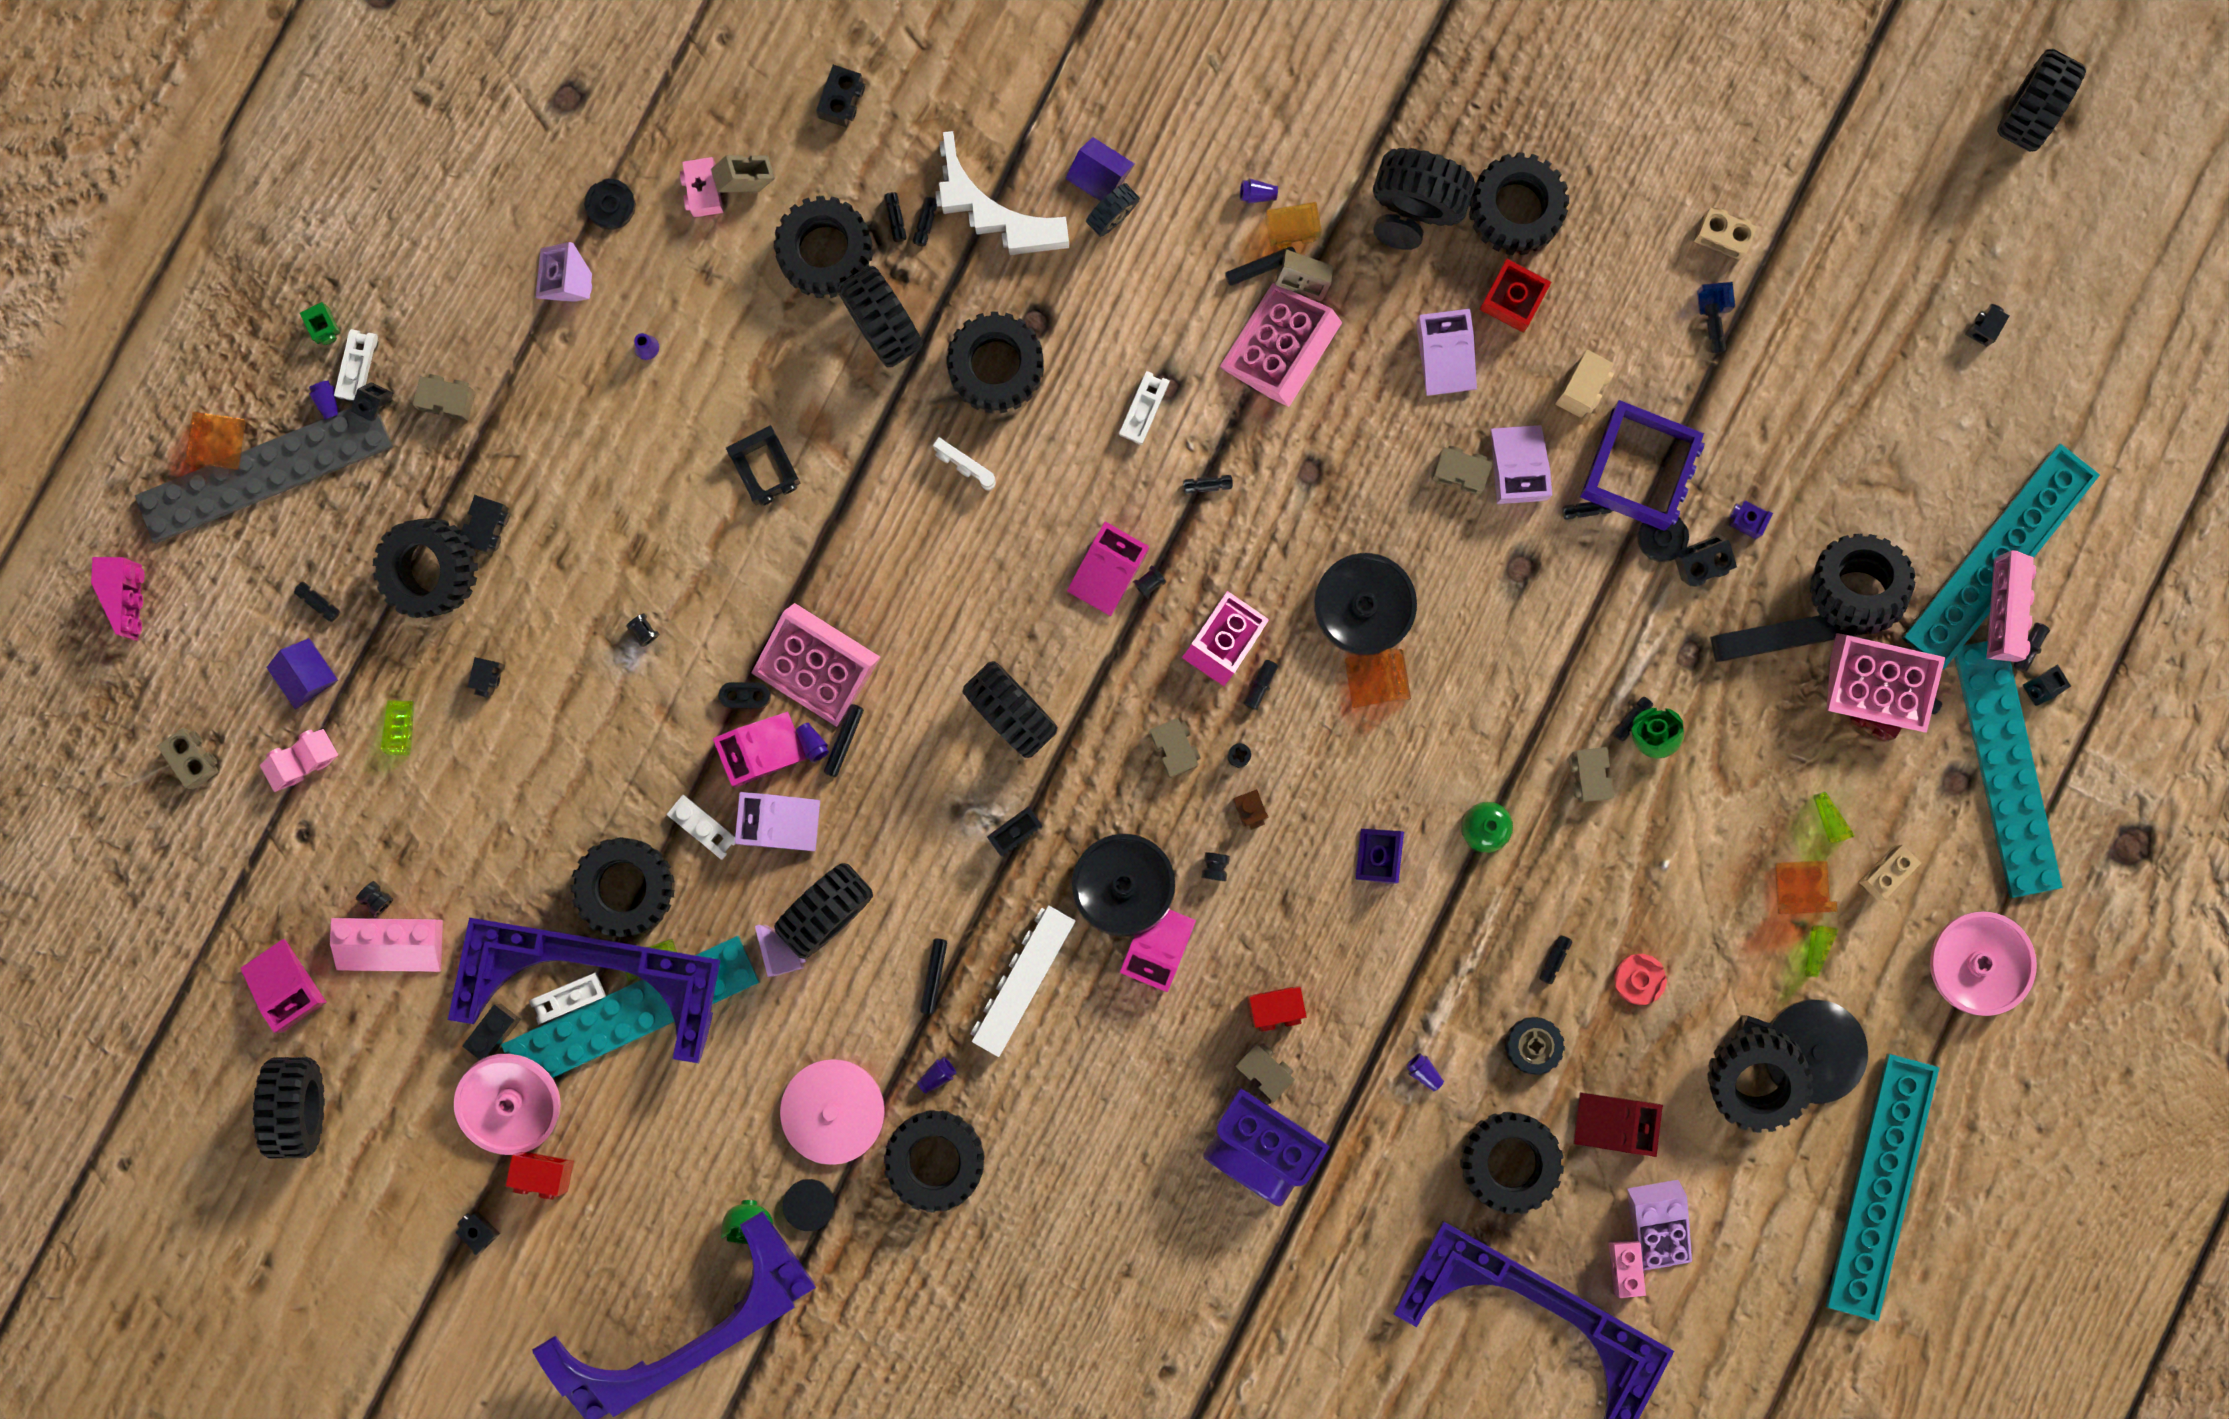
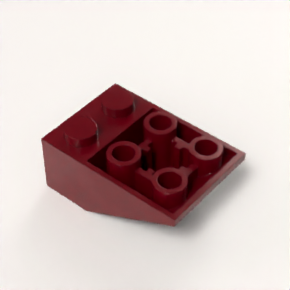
(1618, 1124)

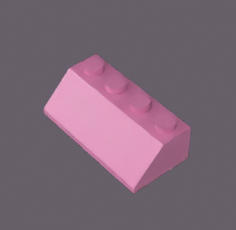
(2011, 607)
(386, 944)

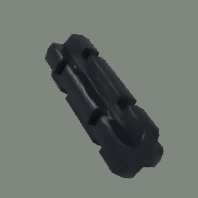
(895, 216)
(925, 221)
(1715, 328)
(1207, 484)
(1583, 510)
(316, 601)
(1622, 731)
(1555, 959)

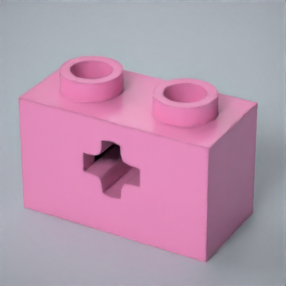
(706, 201)
(1627, 1268)

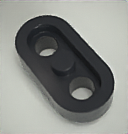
(745, 695)

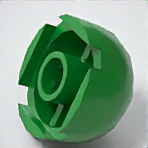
(1658, 732)
(1487, 827)
(738, 1215)

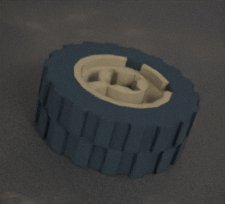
(1112, 209)
(1524, 1034)

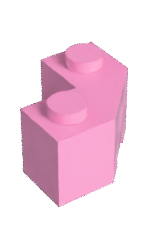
(290, 765)

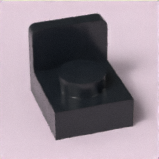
(369, 400)
(2047, 685)

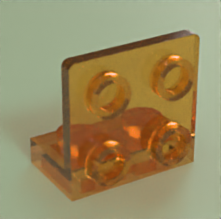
(215, 441)
(1377, 678)
(1803, 888)

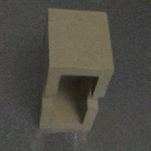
(742, 174)
(436, 395)
(1462, 469)
(1173, 741)
(1591, 775)
(1259, 1064)

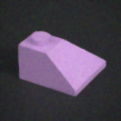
(563, 274)
(776, 953)

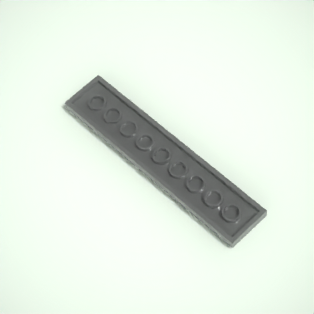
(261, 473)

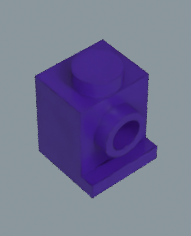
(1751, 528)

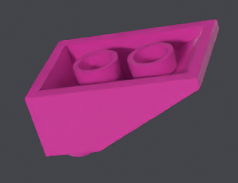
(1225, 638)

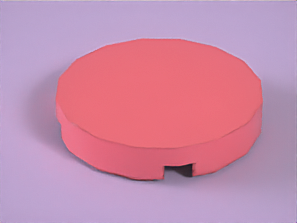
(1640, 979)

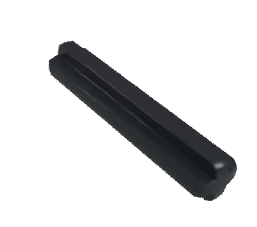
(1256, 267)
(843, 740)
(933, 976)

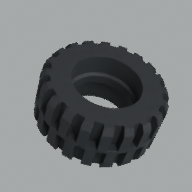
(2041, 100)
(1528, 173)
(1423, 186)
(811, 217)
(880, 316)
(995, 329)
(1865, 556)
(395, 571)
(1009, 709)
(588, 879)
(823, 910)
(288, 1107)
(1765, 1110)
(1546, 1170)
(926, 1196)

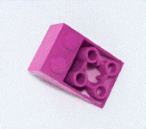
(1108, 568)
(119, 591)
(759, 749)
(1157, 952)
(281, 987)

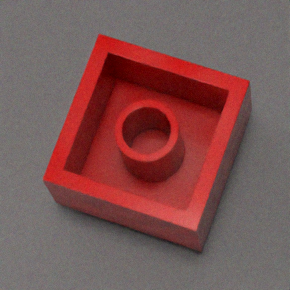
(1515, 295)
(1276, 1007)
(539, 1174)

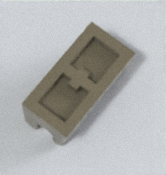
(1304, 275)

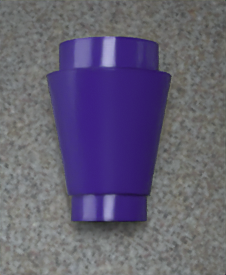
(1257, 191)
(648, 350)
(323, 397)
(812, 743)
(1424, 1071)
(937, 1075)

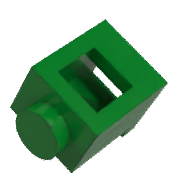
(317, 316)

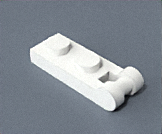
(355, 364)
(1143, 409)
(965, 464)
(701, 826)
(568, 998)

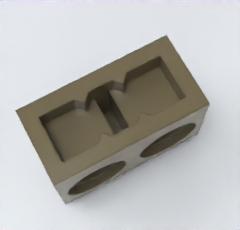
(183, 763)

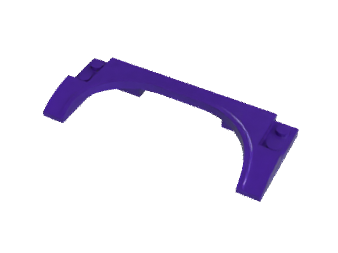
(501, 950)
(773, 1287)
(1628, 1356)

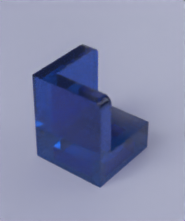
(1716, 293)

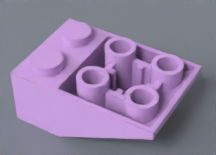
(1447, 351)
(1520, 465)
(777, 821)
(1661, 1223)

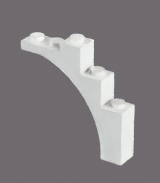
(1022, 232)

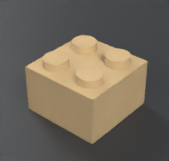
(1585, 382)

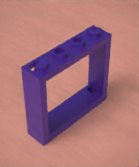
(1627, 507)

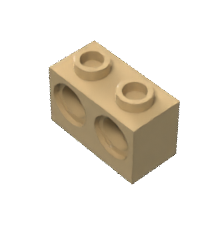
(1723, 240)
(1889, 872)

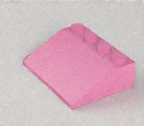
(1281, 344)
(815, 664)
(1883, 682)

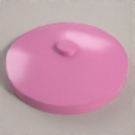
(1983, 963)
(507, 1104)
(832, 1111)

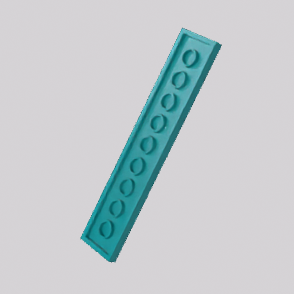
(2022, 528)
(2008, 772)
(622, 1016)
(1882, 1187)

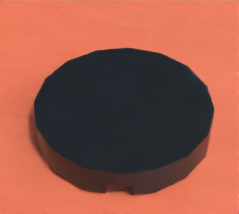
(610, 204)
(1398, 232)
(1661, 544)
(808, 1204)

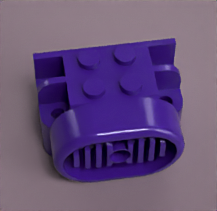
(1263, 1148)

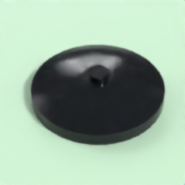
(1365, 604)
(1123, 885)
(1831, 1044)

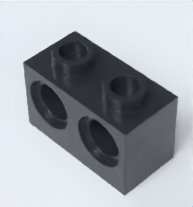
(834, 95)
(1704, 555)

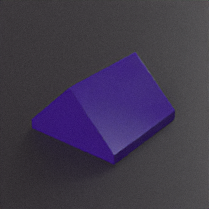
(1098, 169)
(301, 672)
(1379, 856)

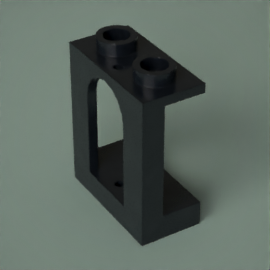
(751, 443)

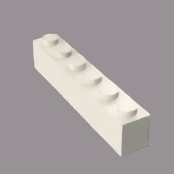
(1023, 981)

